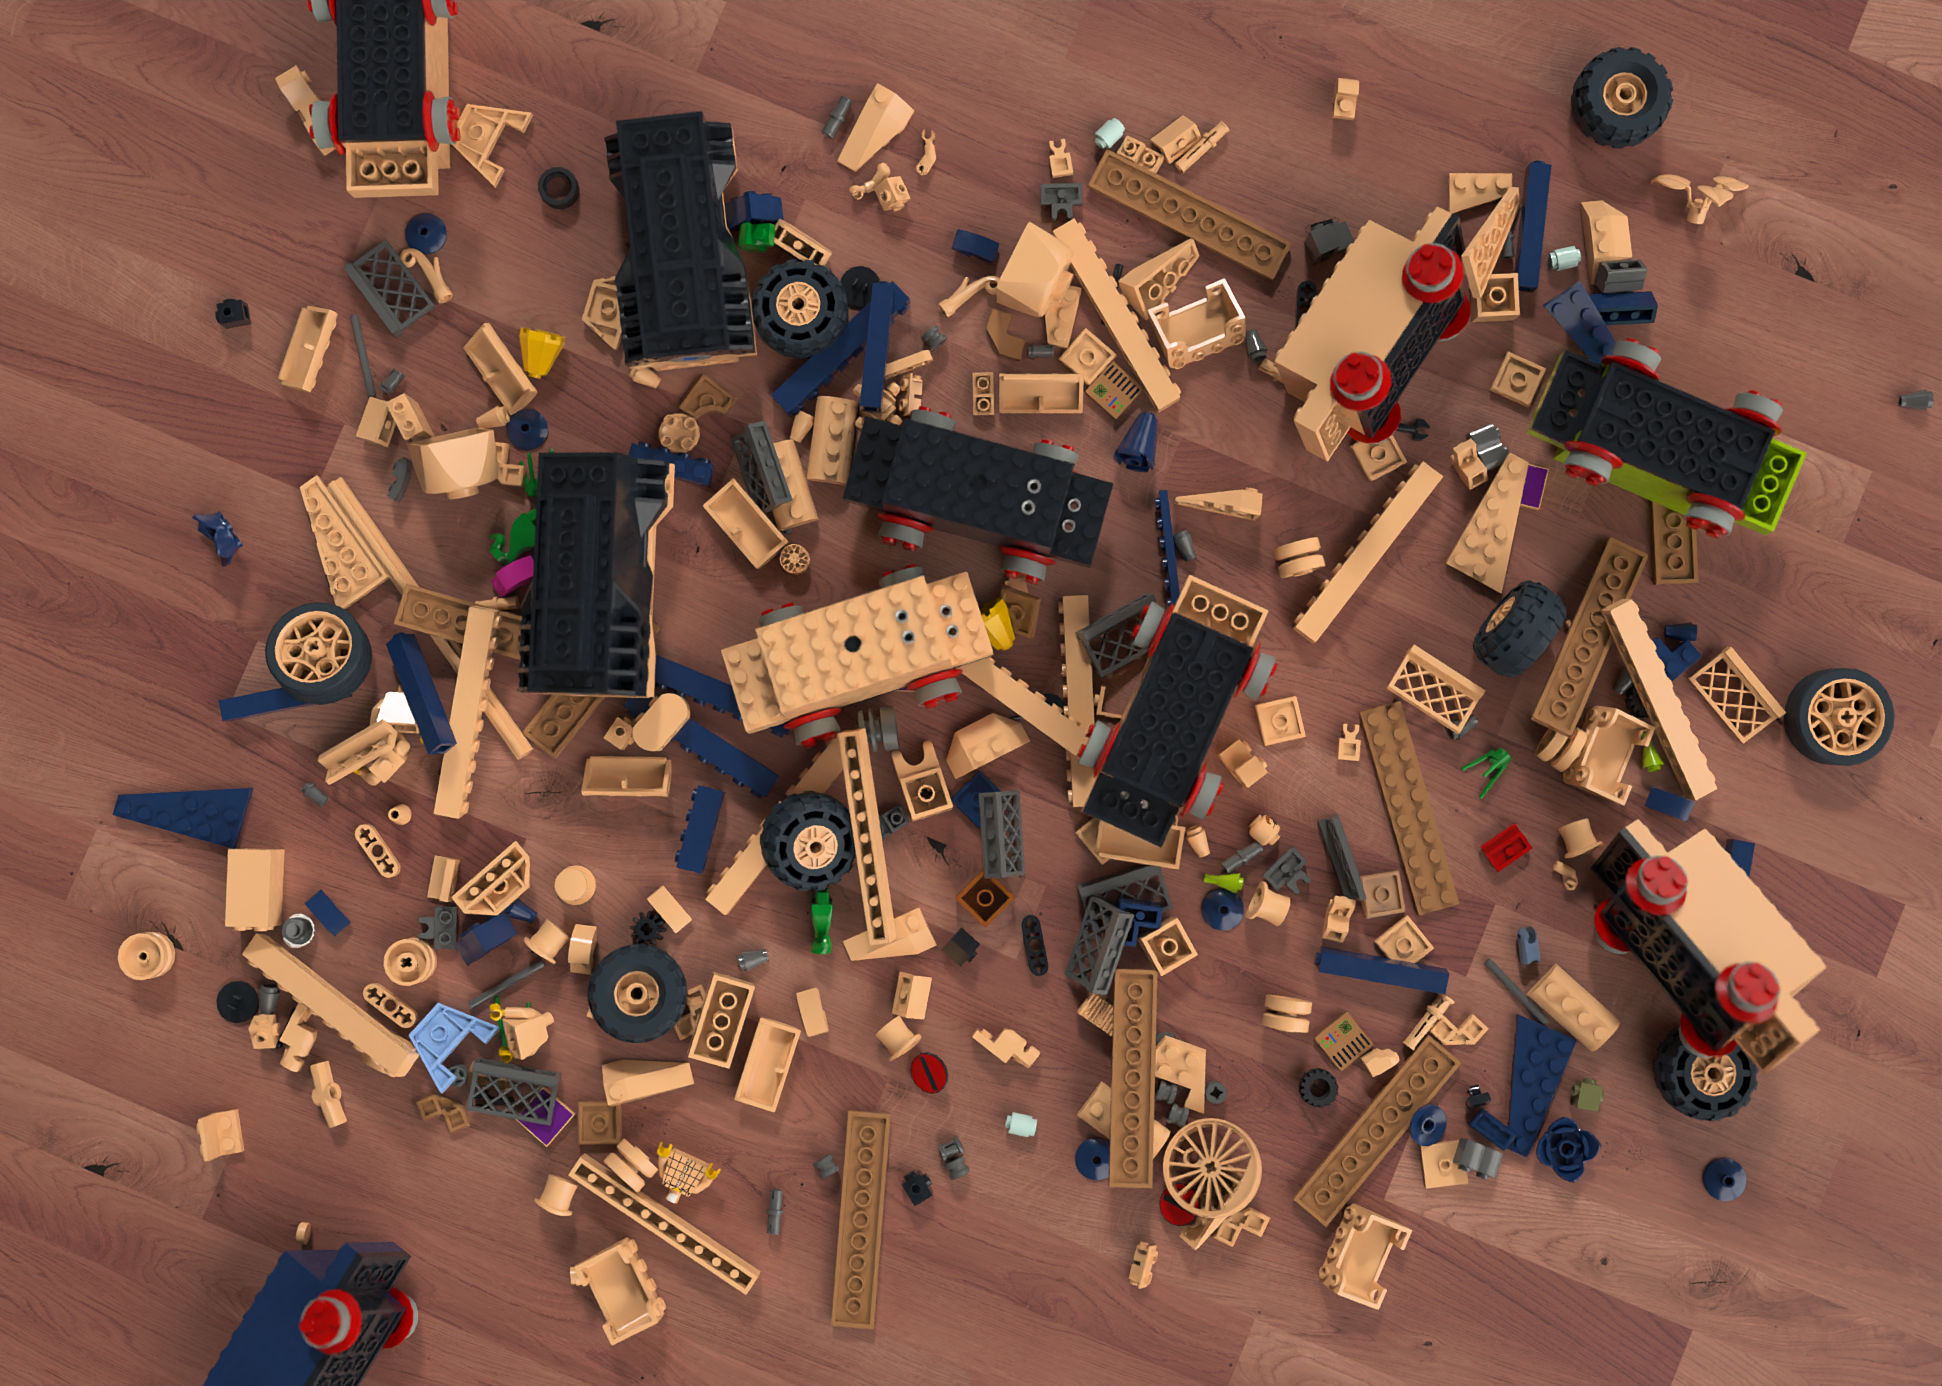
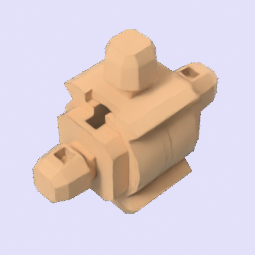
(888, 406)

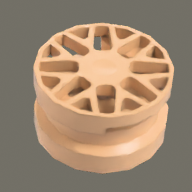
(794, 559)

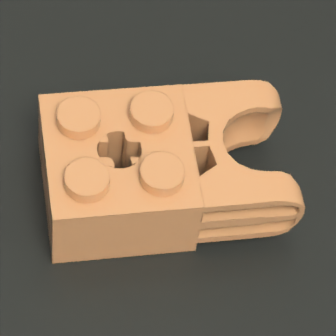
(922, 777)

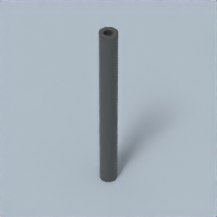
(363, 356)
(506, 984)
(1516, 991)

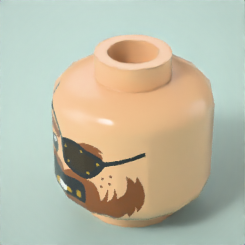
(1264, 830)

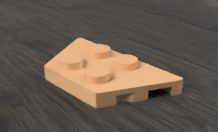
(603, 311)

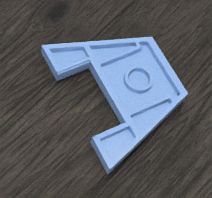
(440, 1034)

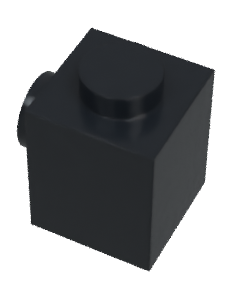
(233, 313)
(961, 947)
(917, 1186)

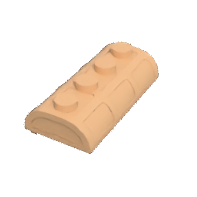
(307, 348)
(500, 369)
(1041, 393)
(832, 440)
(801, 508)
(746, 524)
(627, 776)
(1123, 846)
(1574, 1008)
(767, 1064)
(1097, 1114)

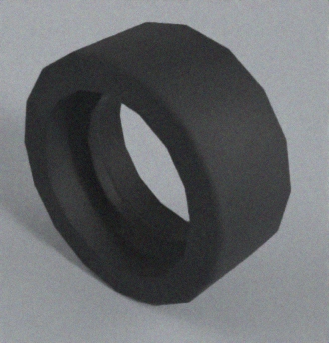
(552, 173)

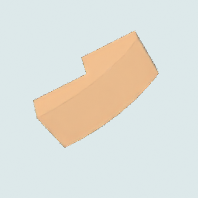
(1140, 154)
(983, 393)
(669, 909)
(812, 1012)

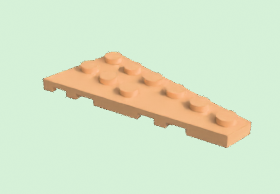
(1486, 246)
(1488, 537)
(343, 553)

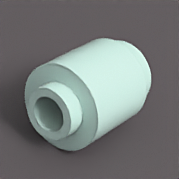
(1109, 133)
(1564, 258)
(1021, 1124)

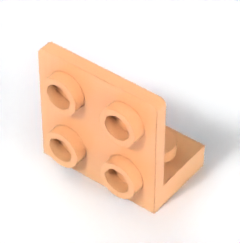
(220, 1134)

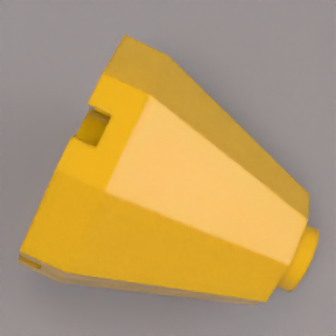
(539, 350)
(998, 624)

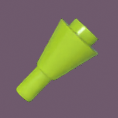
(1651, 758)
(1229, 881)

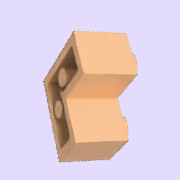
(1241, 764)

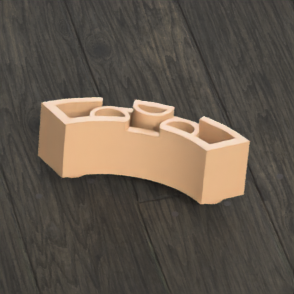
(300, 95)

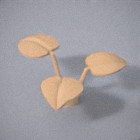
(1716, 194)

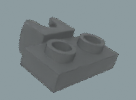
(1061, 198)
(1287, 871)
(441, 927)

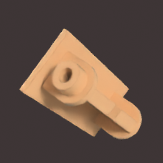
(910, 386)
(1141, 1273)

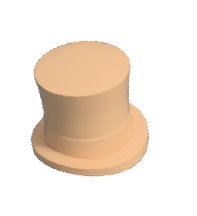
(1579, 838)
(575, 885)
(1268, 905)
(547, 941)
(897, 1038)
(557, 1195)

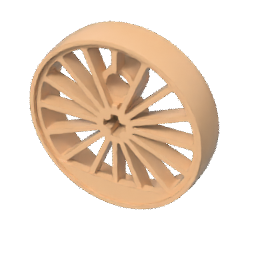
(1248, 1185)

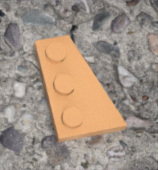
(1475, 189)
(1061, 318)

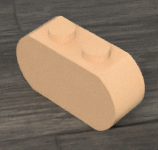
(800, 244)
(661, 721)

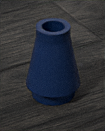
(1681, 631)
(520, 911)

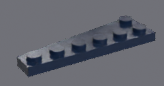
(1582, 322)

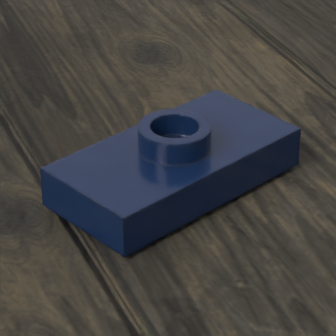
(1493, 1129)

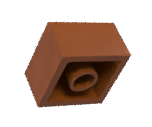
(985, 898)

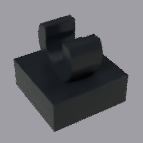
(1477, 1099)

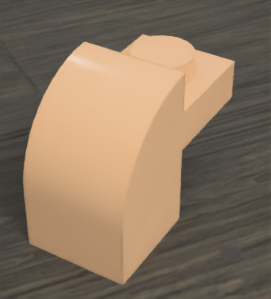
(1345, 98)
(1468, 465)
(1337, 918)
(582, 948)

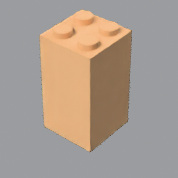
(254, 889)

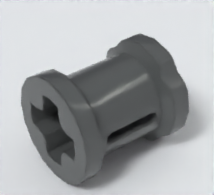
(951, 1148)

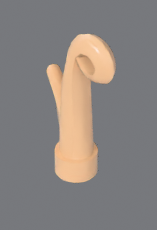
(441, 291)
(965, 292)

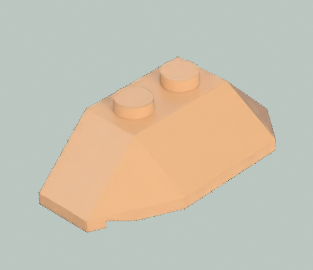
(1604, 235)
(983, 743)
(497, 883)

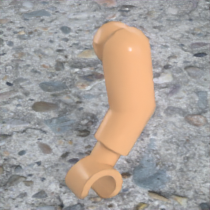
(929, 157)
(882, 173)

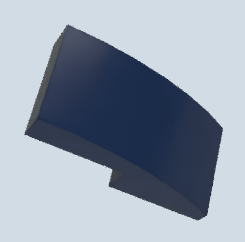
(976, 245)
(1669, 803)
(327, 912)

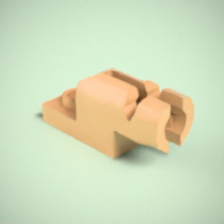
(299, 1038)
(1007, 1045)

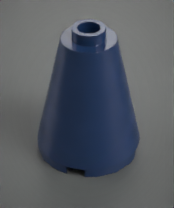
(1139, 444)

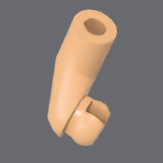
(1568, 874)

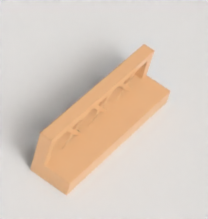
(358, 750)

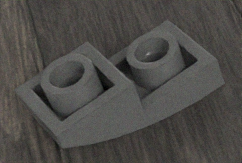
(403, 471)
(892, 821)

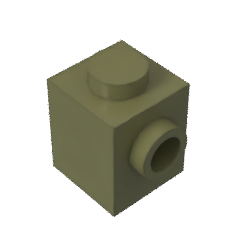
(1587, 1094)

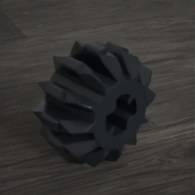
(653, 923)

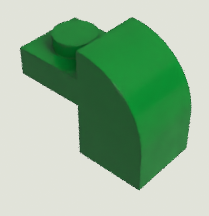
(756, 237)

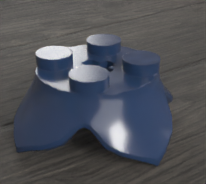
(220, 532)
(1582, 1148)

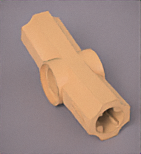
(327, 1094)

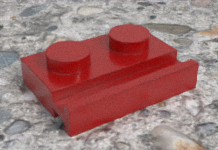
(1505, 847)

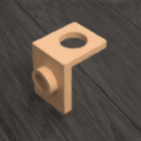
(1098, 702)

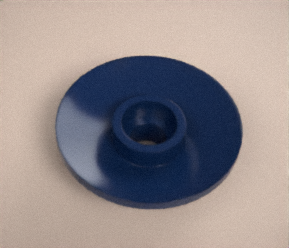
(432, 240)
(534, 436)
(1211, 909)
(1428, 1125)
(1084, 1158)
(1715, 1177)

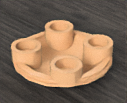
(679, 433)

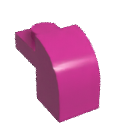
(513, 576)

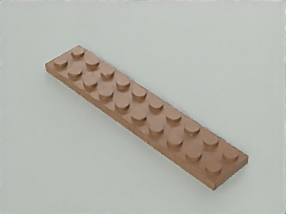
(1189, 215)
(1587, 639)
(1409, 808)
(1132, 1078)
(1376, 1130)
(861, 1219)

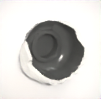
(297, 931)

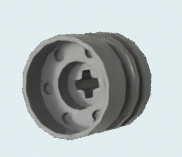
(880, 728)

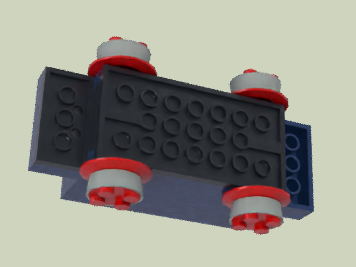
(320, 1319)

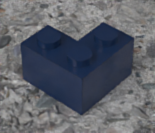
(753, 209)
(1676, 659)
(1145, 915)
(484, 938)

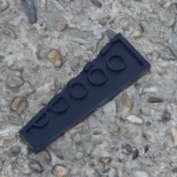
(1167, 545)

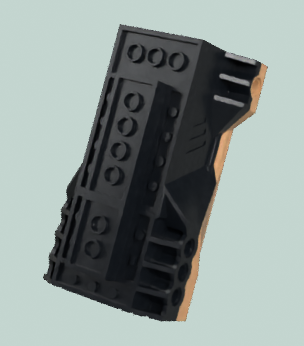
(683, 277)
(593, 575)

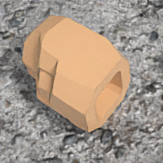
(1379, 1061)

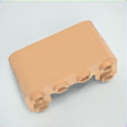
(1199, 327)
(1607, 753)
(1360, 1254)
(622, 1290)

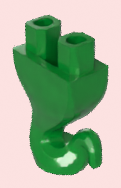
(521, 539)
(821, 922)

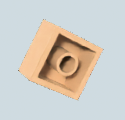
(1498, 301)
(1166, 946)

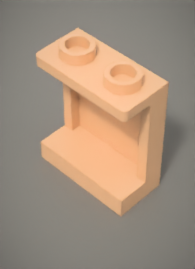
(409, 418)

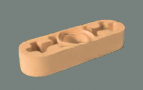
(908, 363)
(386, 851)
(381, 991)

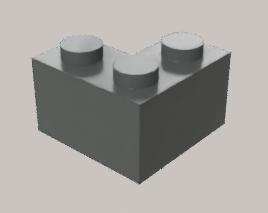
(1328, 241)

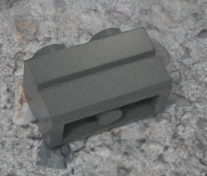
(1621, 276)

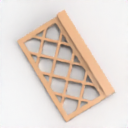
(1440, 673)
(1748, 680)

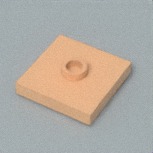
(1439, 1165)

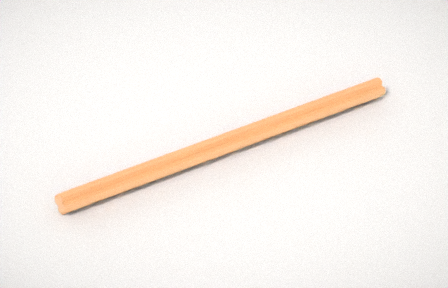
(400, 576)

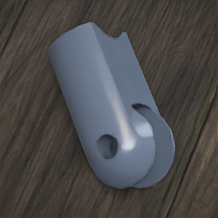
(1528, 945)

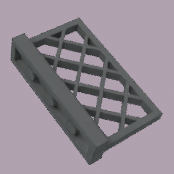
(376, 300)
(765, 459)
(1107, 623)
(993, 830)
(1341, 858)
(1122, 878)
(1109, 950)
(516, 1073)

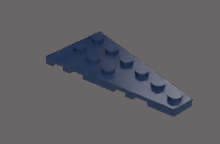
(201, 814)
(1536, 1072)

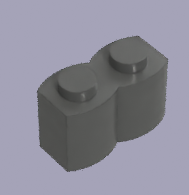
(1488, 446)
(1477, 1158)

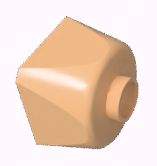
(1035, 273)
(455, 462)

